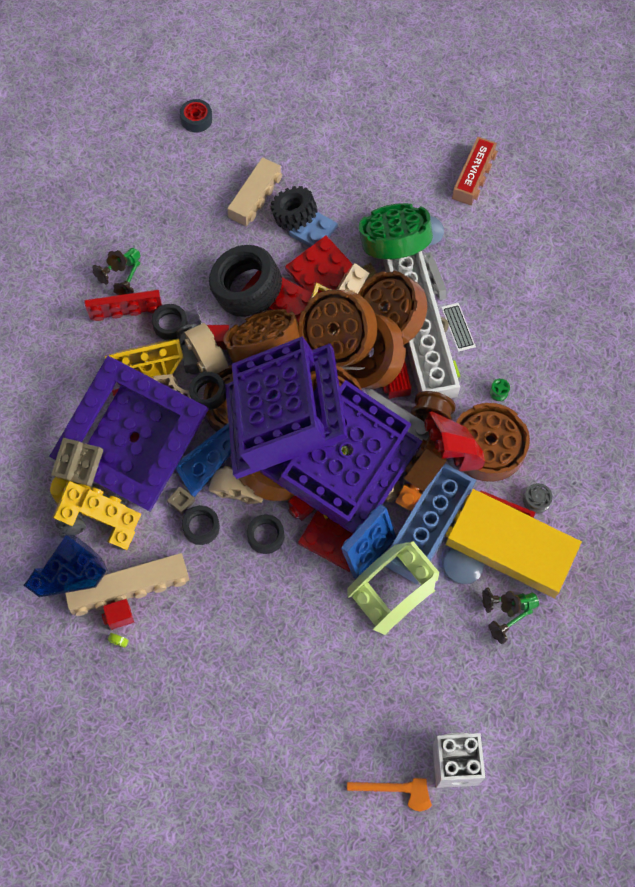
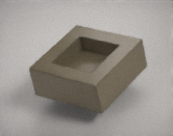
(181, 500)

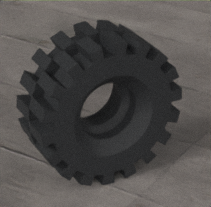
(294, 198)

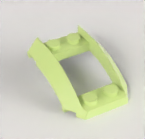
(373, 605)

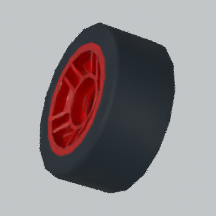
(196, 115)

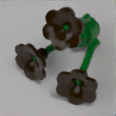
(116, 262)
(512, 605)

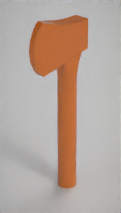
(417, 789)

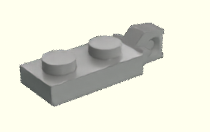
(438, 285)

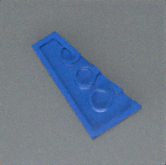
(204, 460)

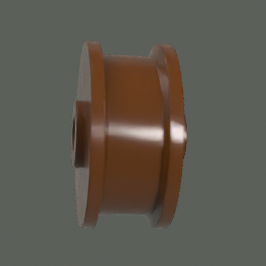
(432, 402)

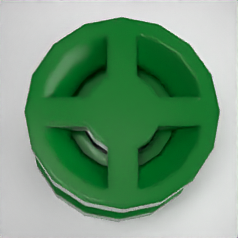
(500, 385)

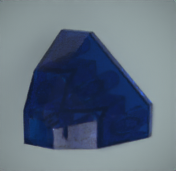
(69, 569)

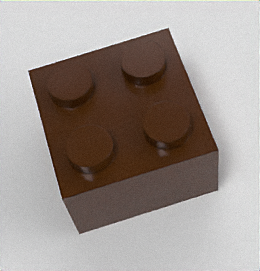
(424, 465)

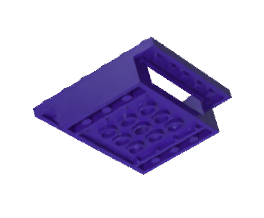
(141, 406)
(287, 426)
(358, 483)

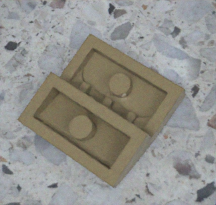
(77, 462)

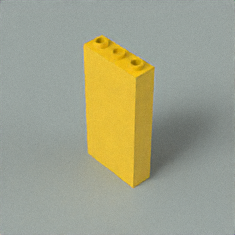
(513, 543)

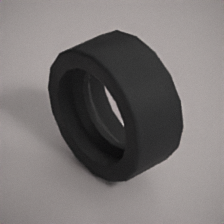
(165, 310)
(204, 378)
(196, 511)
(265, 519)

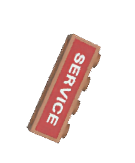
(474, 171)

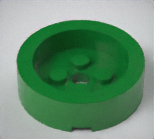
(395, 231)

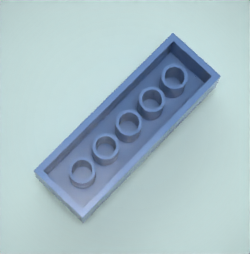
(433, 515)

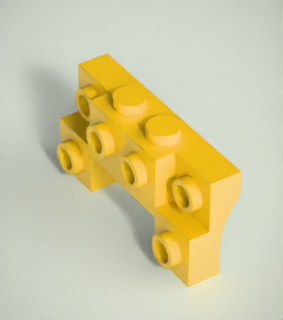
(106, 510)

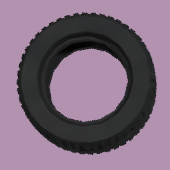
(236, 262)

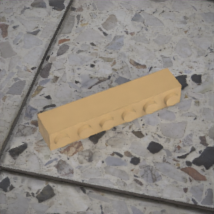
(130, 583)

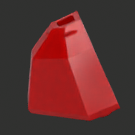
(454, 442)

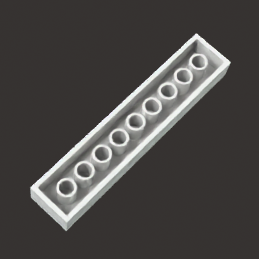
(429, 349)

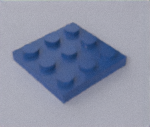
(369, 541)

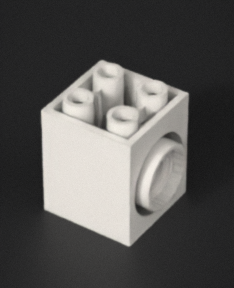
(458, 760)

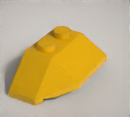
(152, 359)

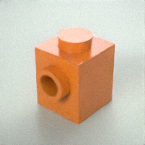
(409, 496)

